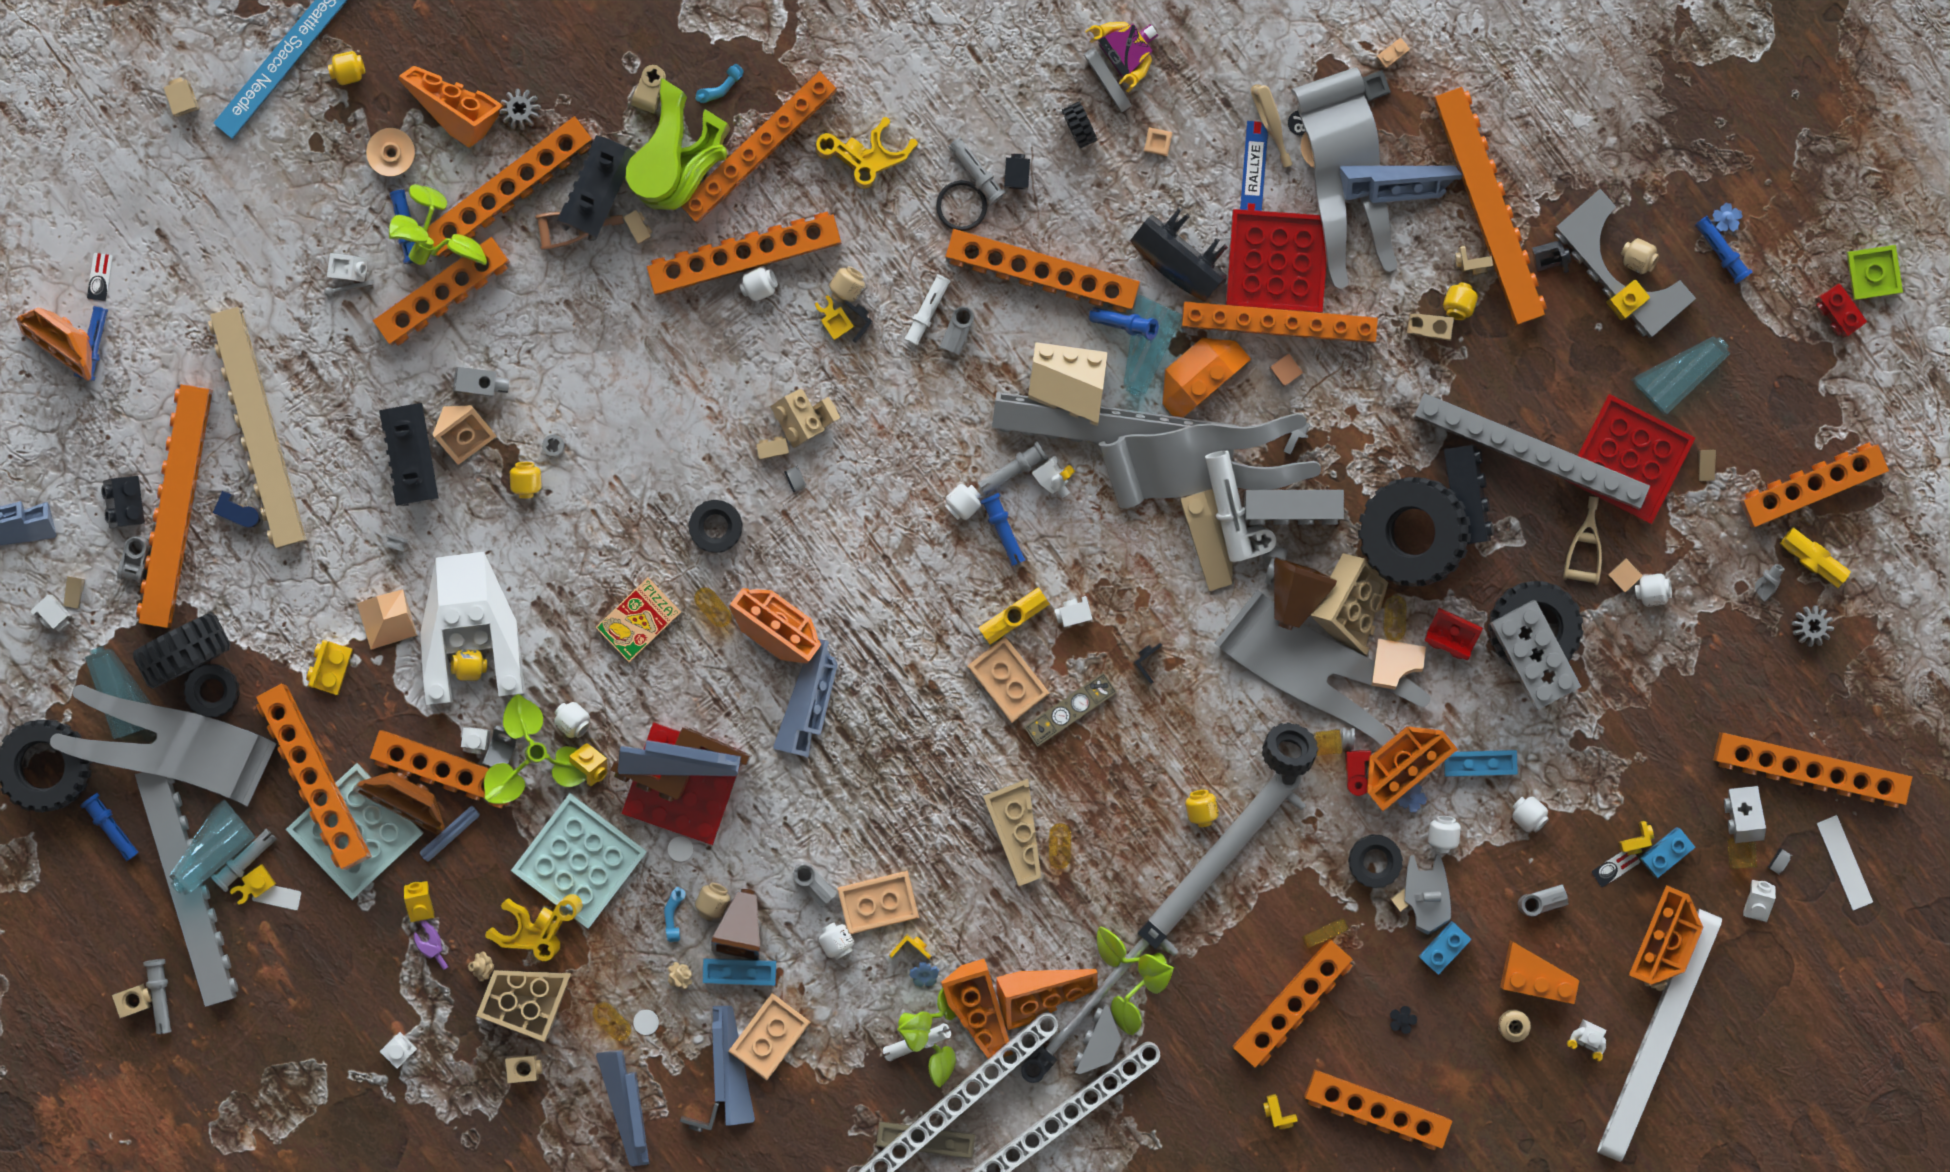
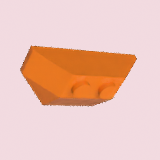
(59, 339)
(1200, 373)
(775, 625)
(1405, 762)
(1668, 939)

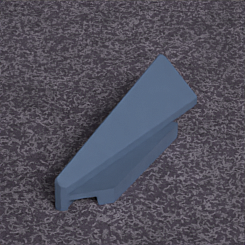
(1396, 182)
(25, 525)
(808, 703)
(675, 760)
(729, 1072)
(626, 1104)

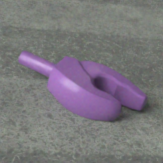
(433, 946)

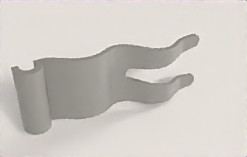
(1342, 135)
(1176, 464)
(1302, 662)
(184, 749)

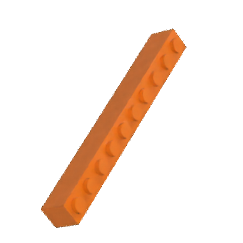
(1488, 205)
(175, 506)

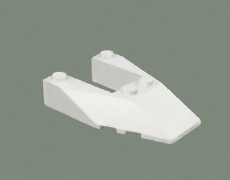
(470, 613)

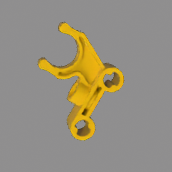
(863, 159)
(541, 932)

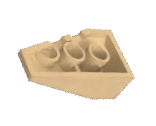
(1208, 538)

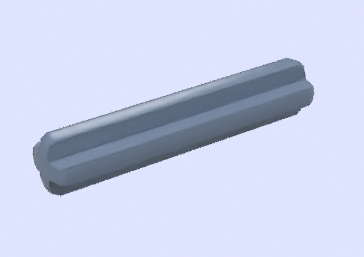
(449, 833)

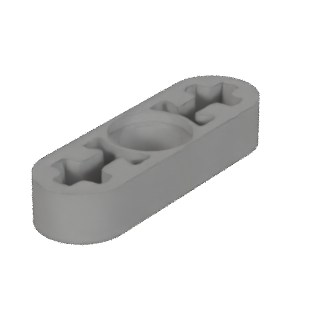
(1107, 79)

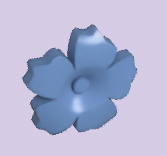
(1727, 218)
(1413, 798)
(924, 974)

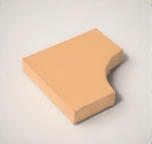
(1394, 661)

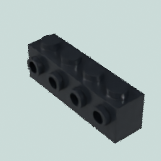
(1468, 485)

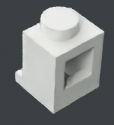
(1073, 612)
(52, 613)
(475, 740)
(398, 1050)

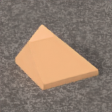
(462, 432)
(387, 619)

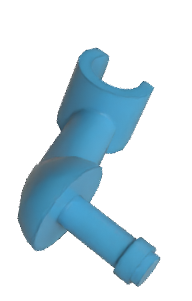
(705, 95)
(674, 901)

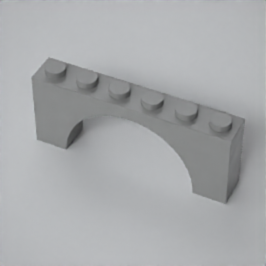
(1582, 234)

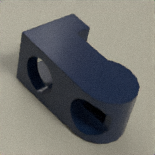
(244, 516)

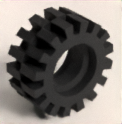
(1079, 124)

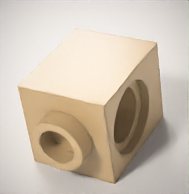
(181, 97)
(122, 1000)
(513, 1073)

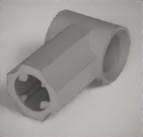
(956, 332)
(815, 885)
(1545, 900)

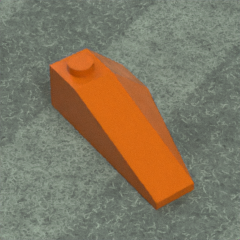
(457, 110)
(1031, 993)
(974, 1002)

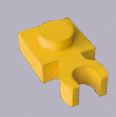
(836, 320)
(255, 882)

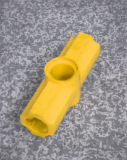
(1815, 557)
(1028, 607)

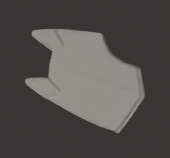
(1428, 895)

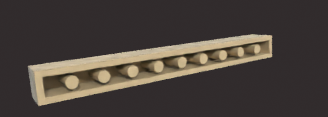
(257, 426)

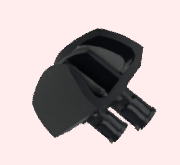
(596, 187)
(1176, 258)
(409, 454)

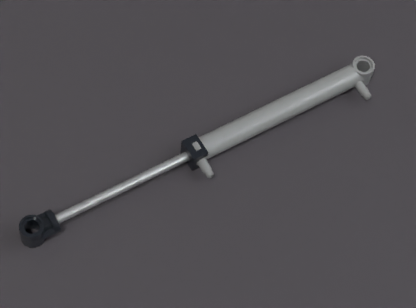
(1178, 904)

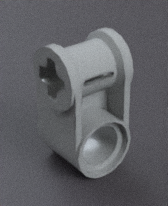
(133, 561)

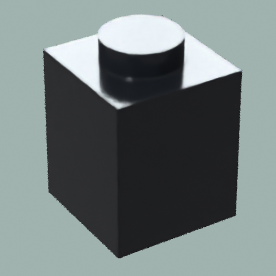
(1017, 172)

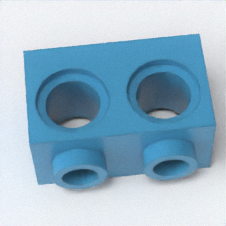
(1667, 852)
(1444, 947)

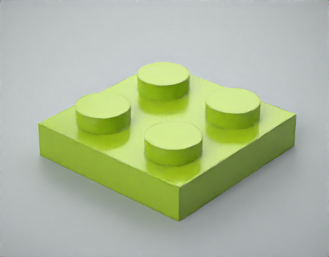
(1874, 272)

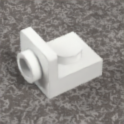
(347, 267)

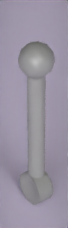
(330, 291)

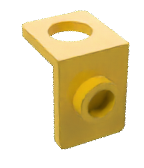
(1628, 300)
(917, 942)

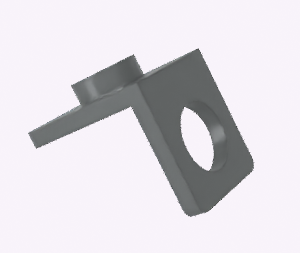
(500, 748)
(699, 1125)

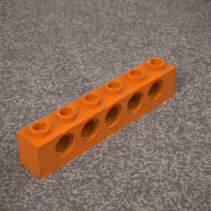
(387, 321)
(1873, 466)
(383, 757)
(1279, 1007)
(1438, 1125)

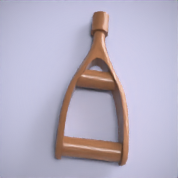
(545, 236)

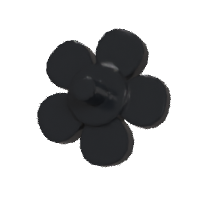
(1402, 1020)

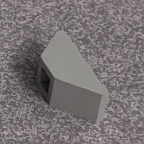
(1100, 1043)

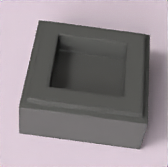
(1375, 85)

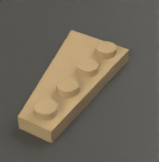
(1014, 823)

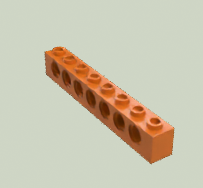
(759, 146)
(512, 174)
(962, 240)
(663, 284)
(1279, 322)
(1897, 783)
(357, 849)

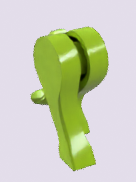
(663, 171)

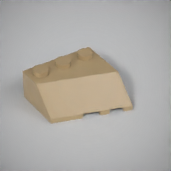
(1068, 379)
(1352, 603)
(524, 1001)

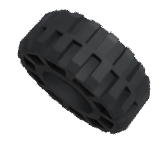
(1379, 524)

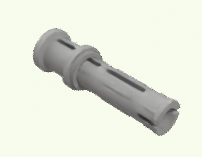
(983, 180)
(1022, 463)
(235, 867)
(157, 984)

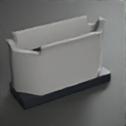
(795, 479)
(1779, 861)

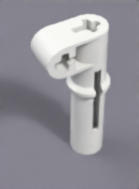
(1232, 513)

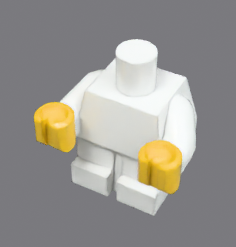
(1053, 477)
(1591, 1036)

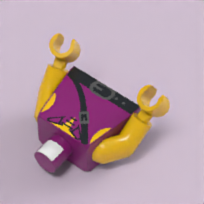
(1126, 49)

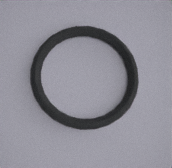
(943, 219)

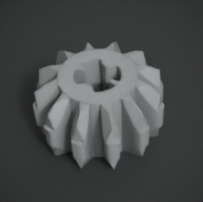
(522, 100)
(1804, 627)

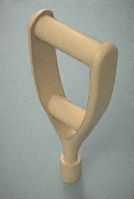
(1270, 117)
(1589, 538)

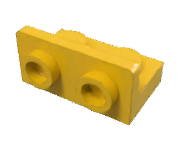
(329, 667)

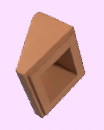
(1286, 370)

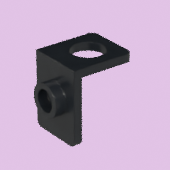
(862, 312)
(1144, 653)

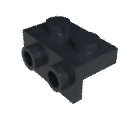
(123, 501)

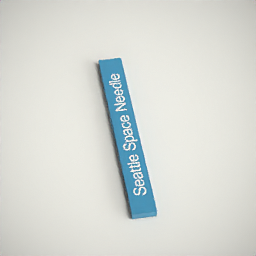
(277, 65)

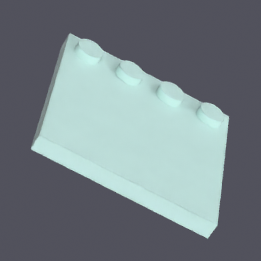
(382, 830)
(580, 857)

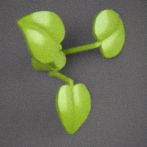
(407, 228)
(520, 719)
(1151, 968)
(915, 1033)

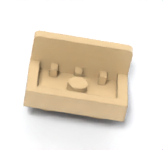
(797, 418)

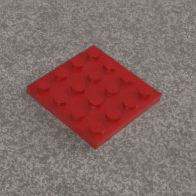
(1276, 261)
(1638, 448)
(695, 813)

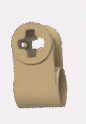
(647, 93)

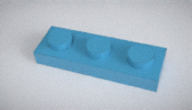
(1481, 763)
(739, 971)

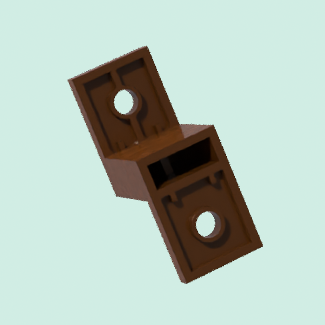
(673, 785)

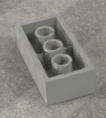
(1294, 505)
(1551, 658)

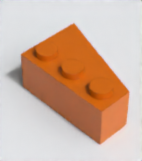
(1536, 977)

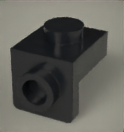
(1550, 256)

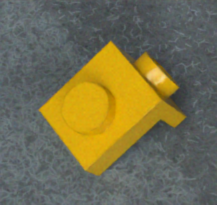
(590, 763)
(1634, 845)
(418, 901)
(1272, 1109)

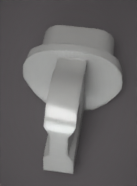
(1294, 436)
(1269, 559)
(1769, 582)

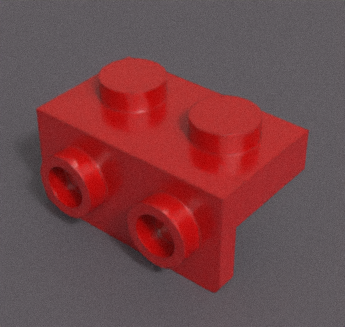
(1840, 310)
(1452, 634)

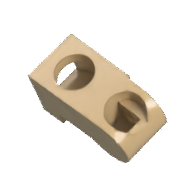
(1430, 326)

